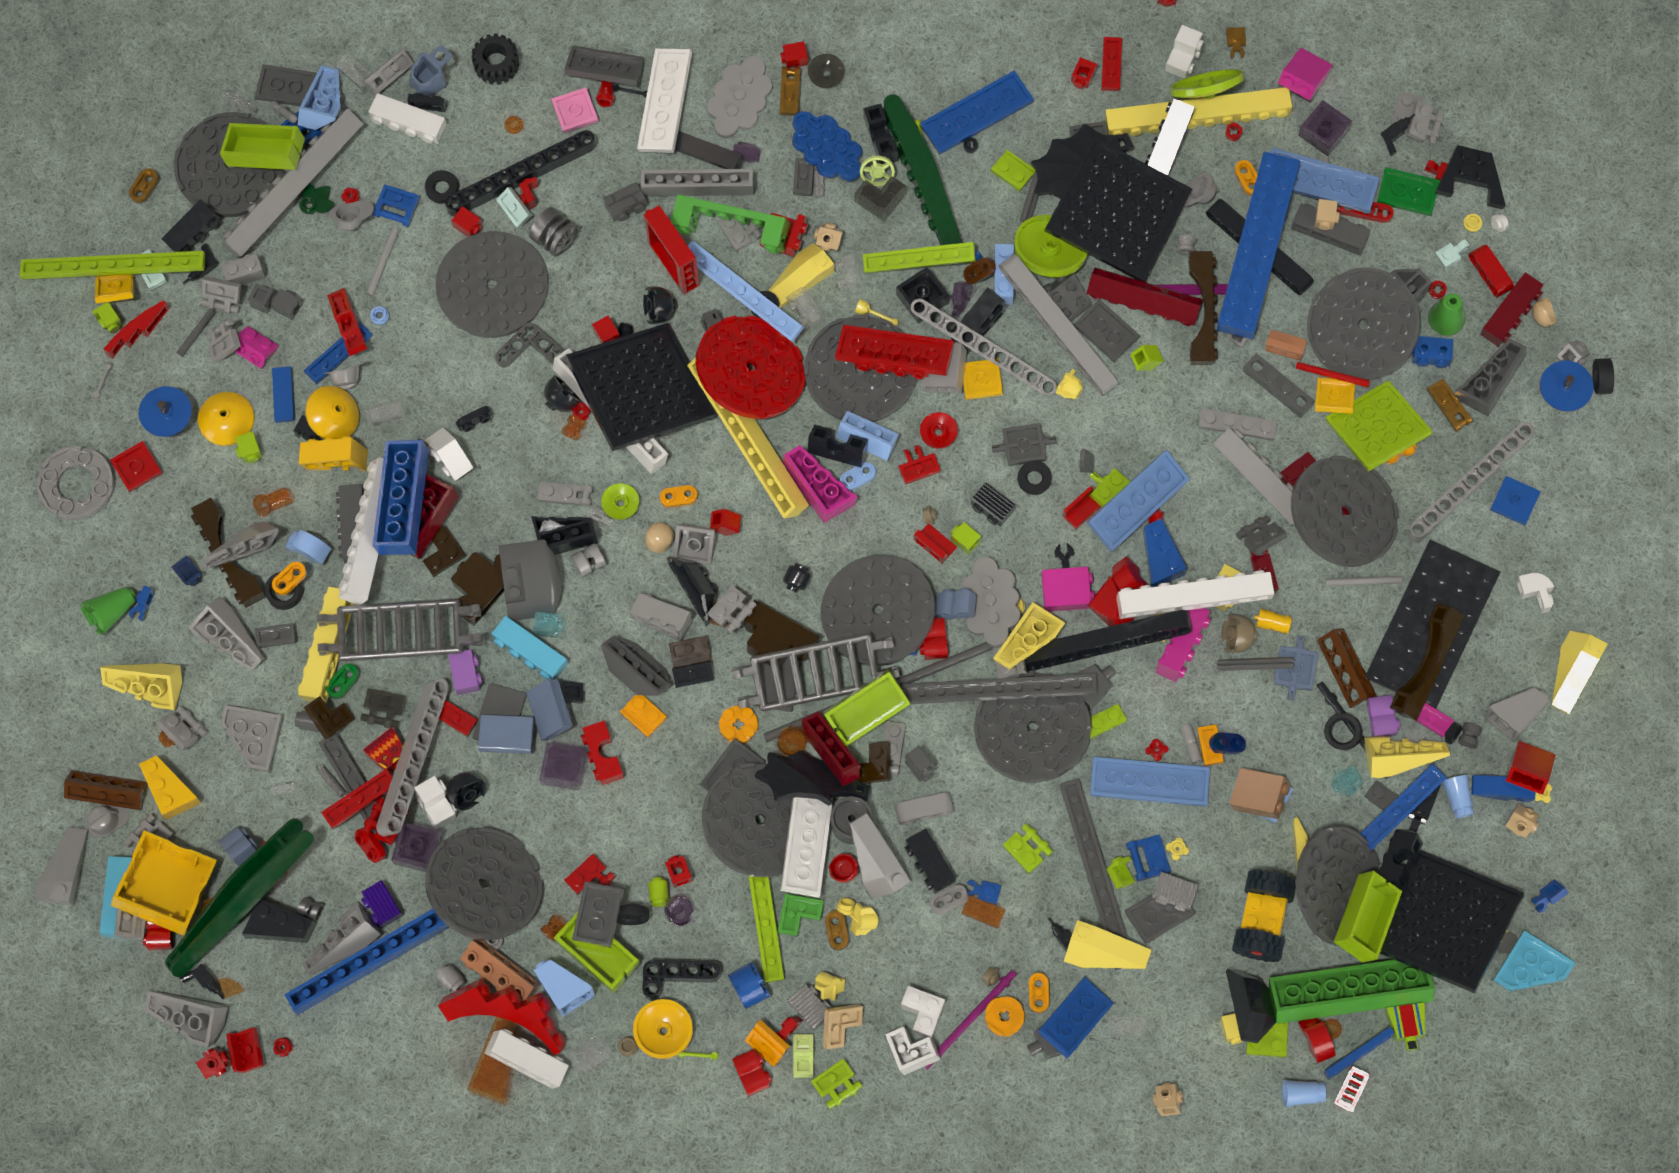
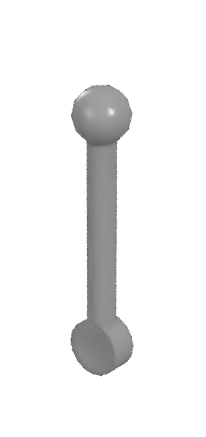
(96, 394)

